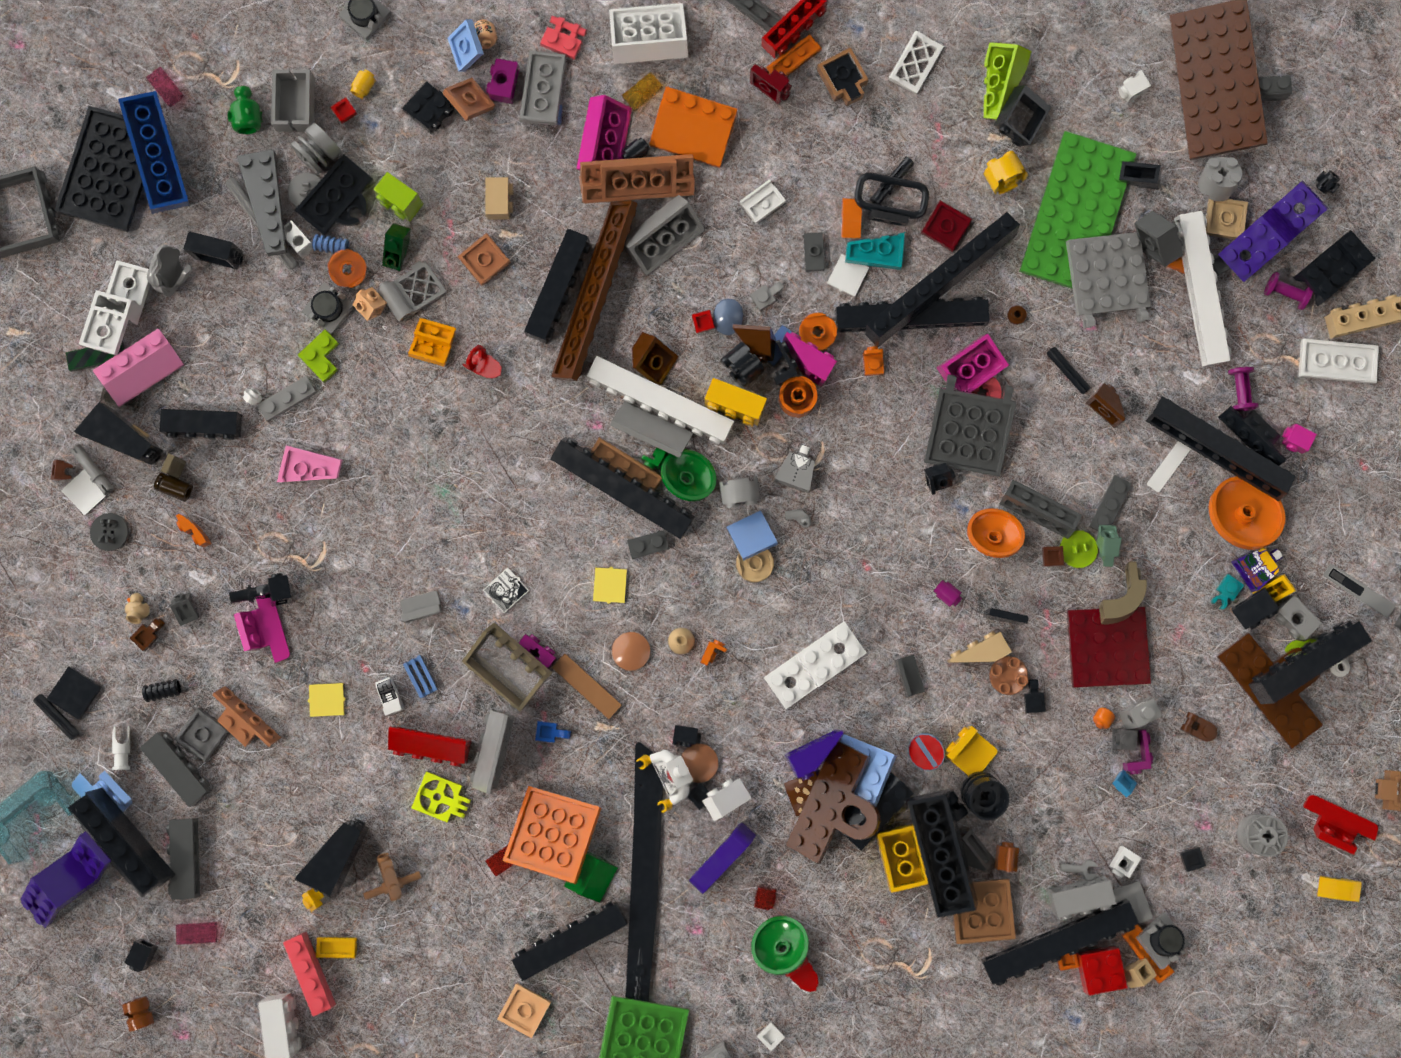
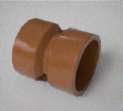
(138, 1013)

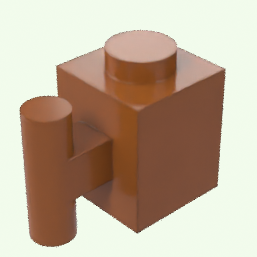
(1006, 857)

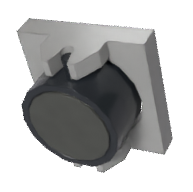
(364, 14)
(327, 307)
(1163, 939)

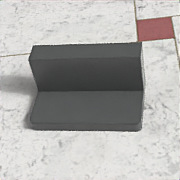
(909, 676)

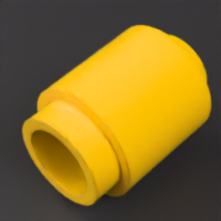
(362, 83)

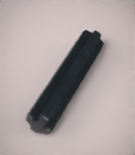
(1068, 370)
(59, 720)

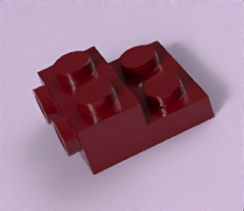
(773, 85)

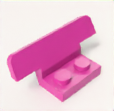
(263, 629)

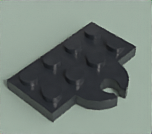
(336, 197)

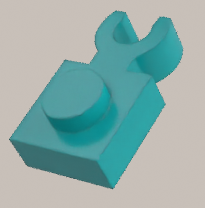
(1228, 589)

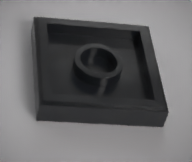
(1005, 616)
(74, 693)

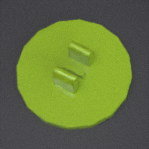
(1079, 549)

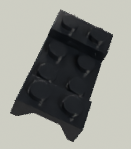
(1335, 266)

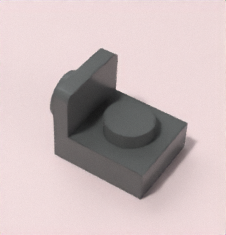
(183, 608)

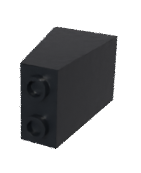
(115, 432)
(332, 862)

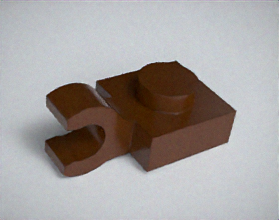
(145, 635)

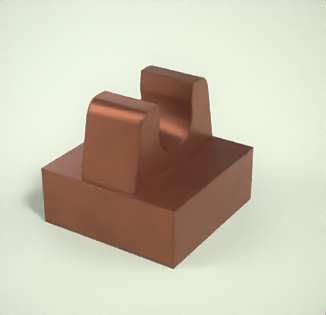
(58, 470)
(1053, 556)

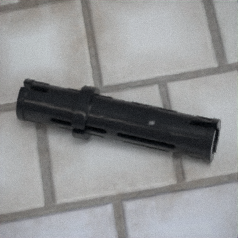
(887, 189)

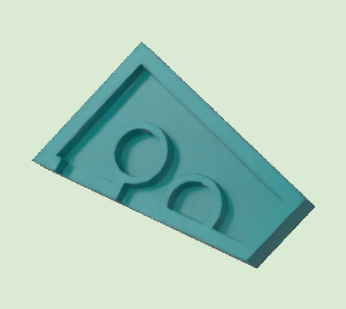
(879, 252)

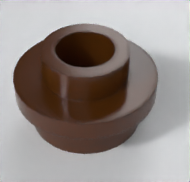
(1014, 320)

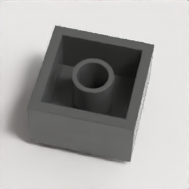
(1159, 238)

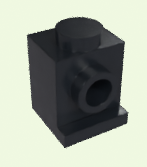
(939, 477)
(686, 736)

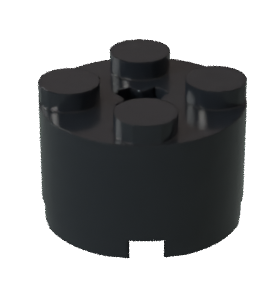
(742, 364)

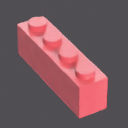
(309, 973)

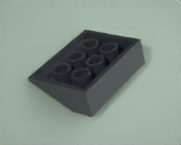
(891, 800)

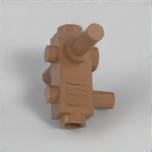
(392, 884)

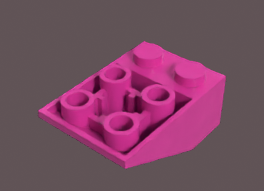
(810, 361)

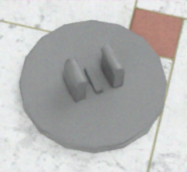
(301, 186)

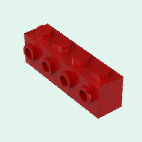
(791, 26)

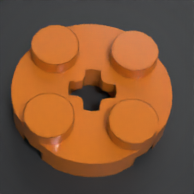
(347, 257)
(824, 323)

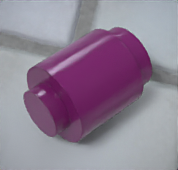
(948, 593)

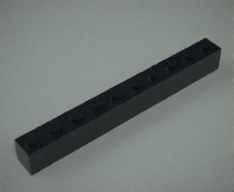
(942, 279)

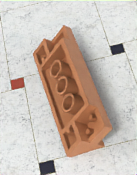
(636, 178)

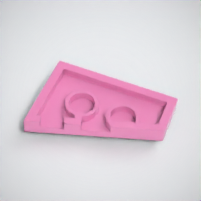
(307, 465)

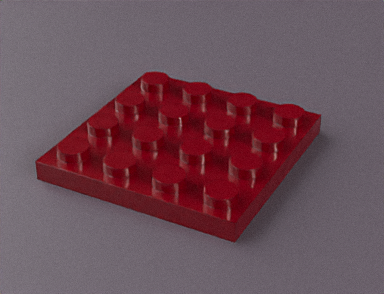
(1108, 652)

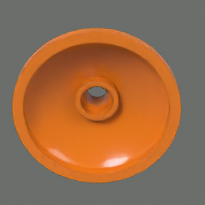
(997, 526)

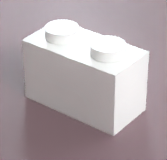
(726, 799)

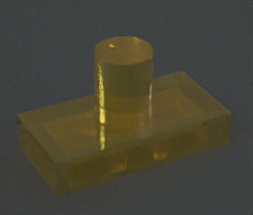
(642, 91)

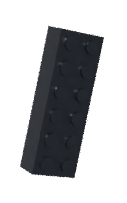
(1309, 662)
(942, 853)

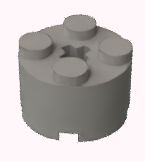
(1220, 178)
(740, 491)

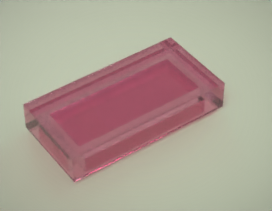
(165, 86)
(196, 933)

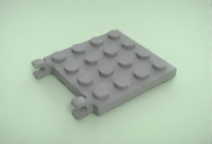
(1108, 276)

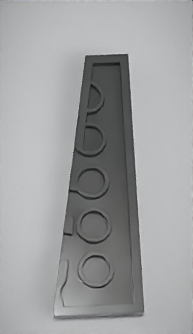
(262, 185)

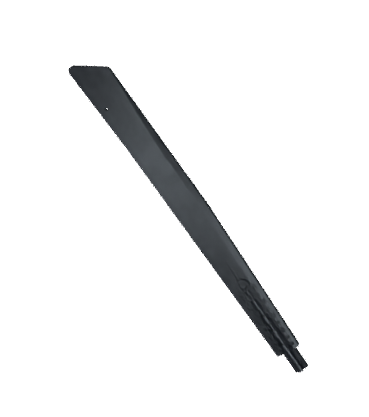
(643, 876)

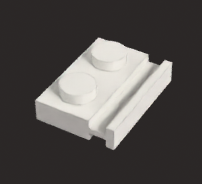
(762, 201)

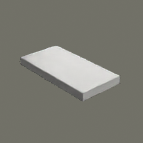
(1338, 361)

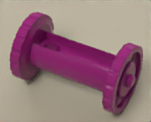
(1287, 290)
(1243, 388)

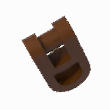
(1205, 730)

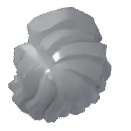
(166, 271)

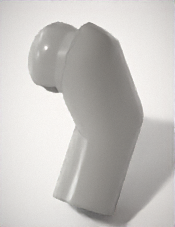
(800, 516)

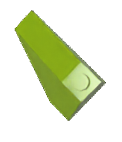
(1005, 70)

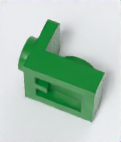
(659, 456)

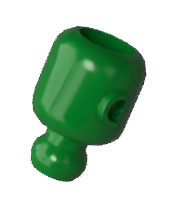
(244, 112)

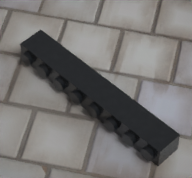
(938, 315)
(1221, 448)
(622, 487)
(1059, 942)

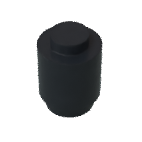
(636, 149)

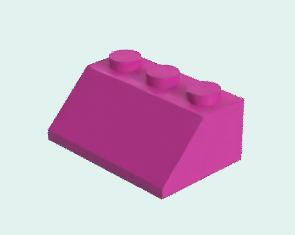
(974, 364)

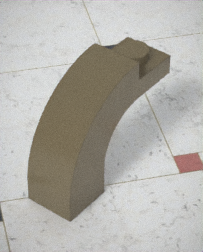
(1120, 609)

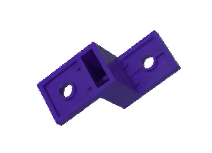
(1273, 231)
(64, 880)

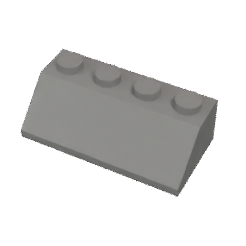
(663, 234)

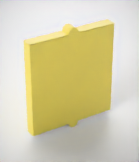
(610, 585)
(326, 699)

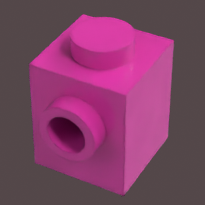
(1298, 438)

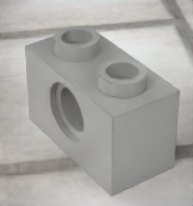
(1307, 620)

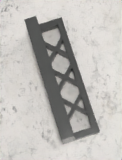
(1040, 509)

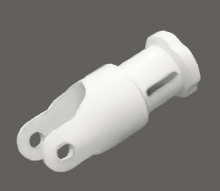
(121, 752)

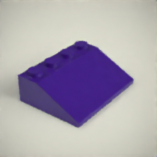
(810, 756)

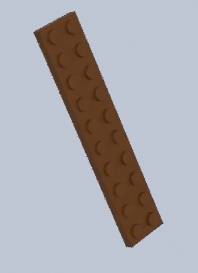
(594, 290)

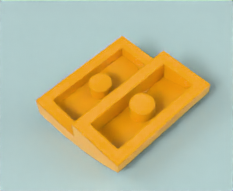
(432, 342)

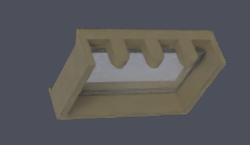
(506, 666)

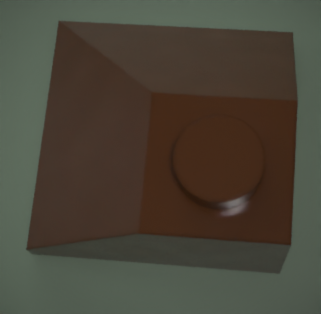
(759, 340)
(652, 358)
(1107, 404)

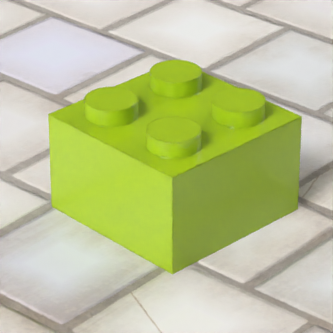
(398, 197)

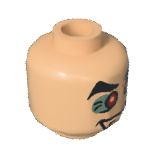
(486, 33)

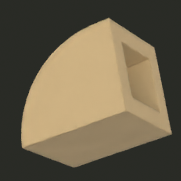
(1139, 973)

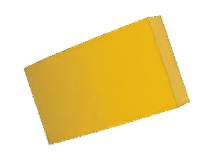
(1339, 888)

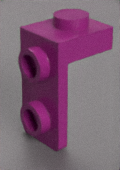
(1147, 758)

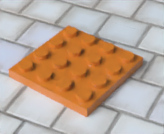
(552, 834)

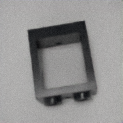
(1034, 103)
(213, 250)

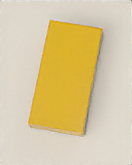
(336, 947)

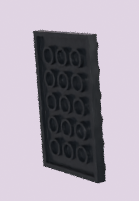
(102, 173)

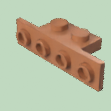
(242, 721)

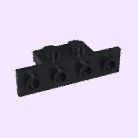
(1254, 433)

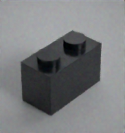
(1255, 608)

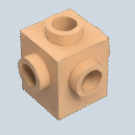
(369, 303)

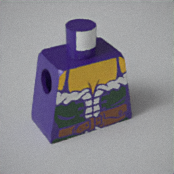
(1257, 567)

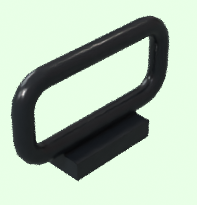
(889, 214)

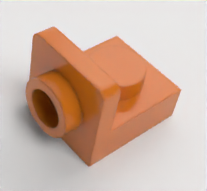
(873, 361)
(709, 654)

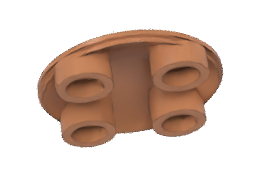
(631, 651)
(1008, 675)
(701, 762)

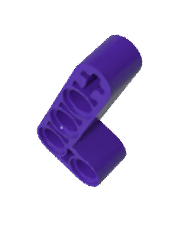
(722, 858)

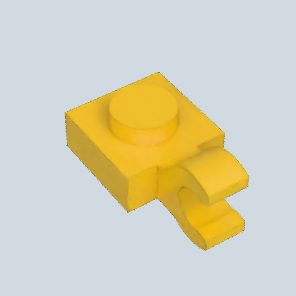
(312, 900)

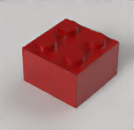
(1101, 970)

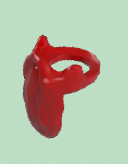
(482, 363)
(805, 977)

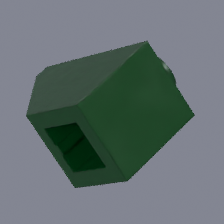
(395, 246)

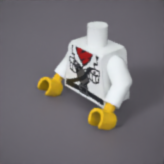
(673, 775)

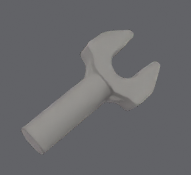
(1080, 869)

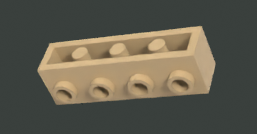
(1364, 317)

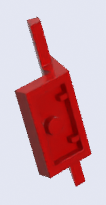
(1339, 825)

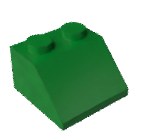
(593, 878)

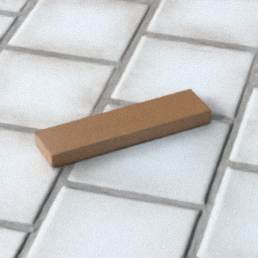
(626, 462)
(587, 686)

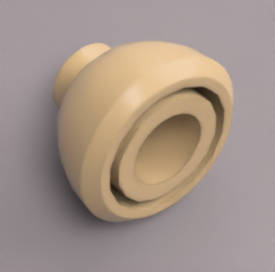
(681, 641)

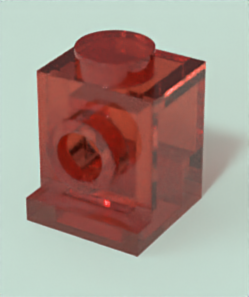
(764, 898)

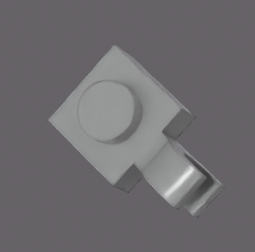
(764, 297)

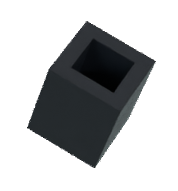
(140, 955)

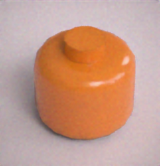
(1104, 718)

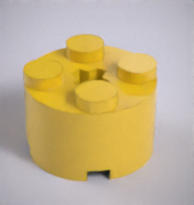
(1005, 173)

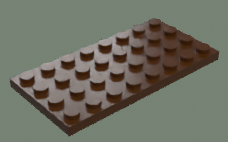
(1218, 79)

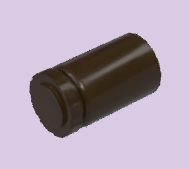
(173, 487)

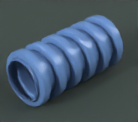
(329, 244)

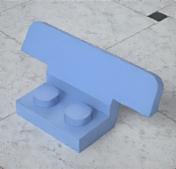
(115, 792)

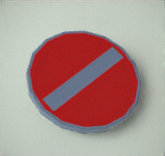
(926, 751)

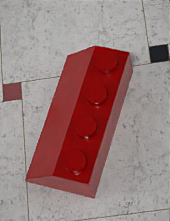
(429, 745)

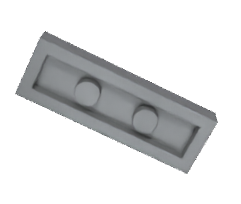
(287, 398)

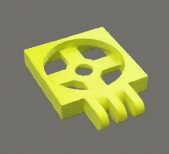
(455, 803)

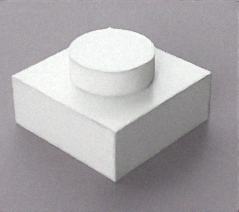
(771, 1036)

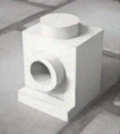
(1134, 87)
(1131, 862)

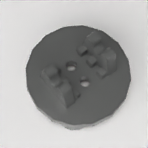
(109, 541)

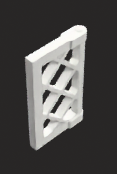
(926, 42)

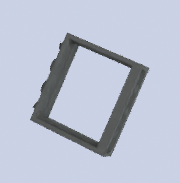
(52, 237)

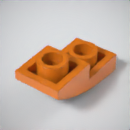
(851, 219)
(189, 526)

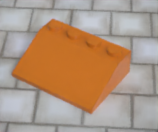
(693, 126)

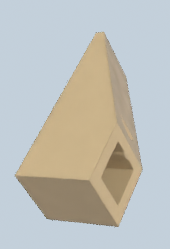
(988, 650)

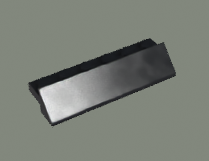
(121, 841)

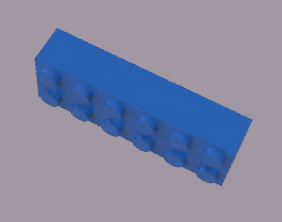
(153, 152)

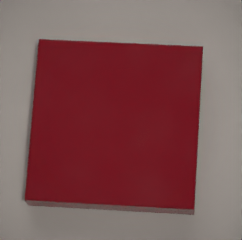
(946, 226)

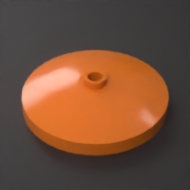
(1245, 514)

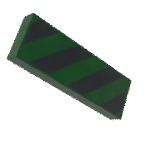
(88, 358)

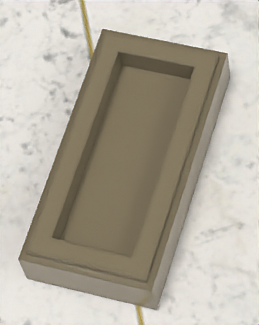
(173, 466)

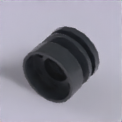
(994, 798)

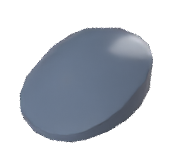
(726, 314)

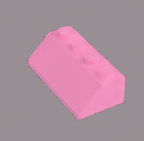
(138, 367)

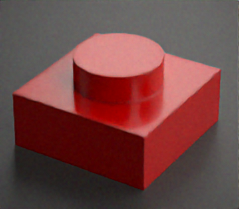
(344, 110)
(703, 321)

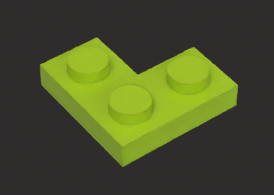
(315, 355)

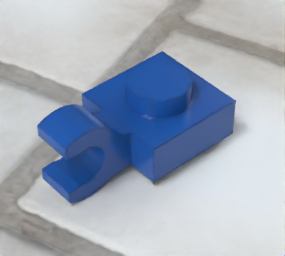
(548, 732)

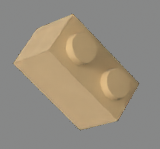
(498, 198)

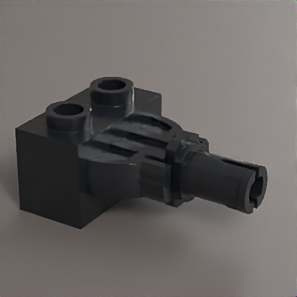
(276, 589)

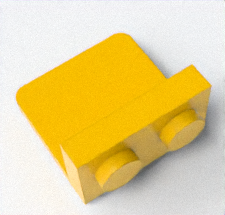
(970, 751)

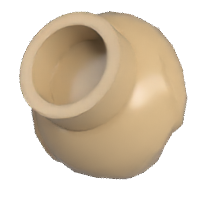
(136, 609)

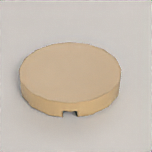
(755, 568)

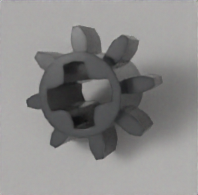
(1328, 182)

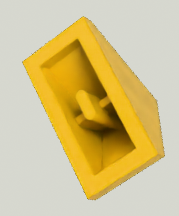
(1279, 587)

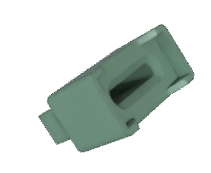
(1108, 544)

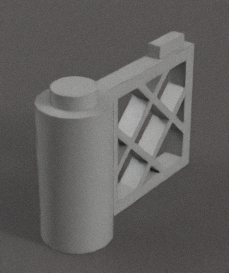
(398, 299)

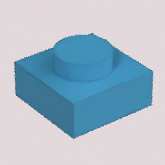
(1124, 783)

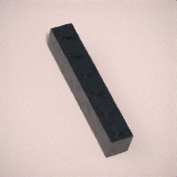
(557, 285)
(571, 940)

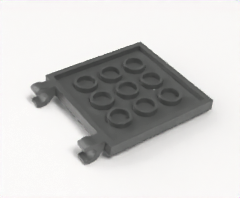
(970, 429)

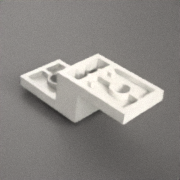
(116, 308)
(815, 665)

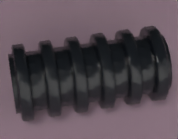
(162, 690)

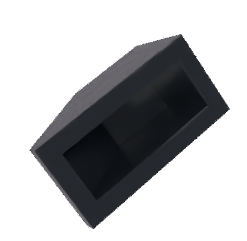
(1141, 174)

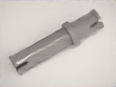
(91, 468)

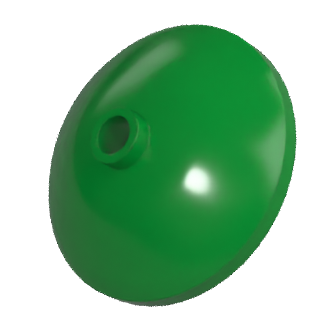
(692, 468)
(772, 937)

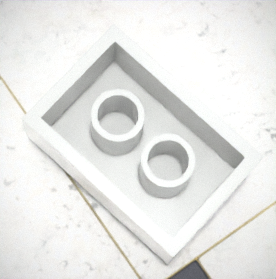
(279, 1026)

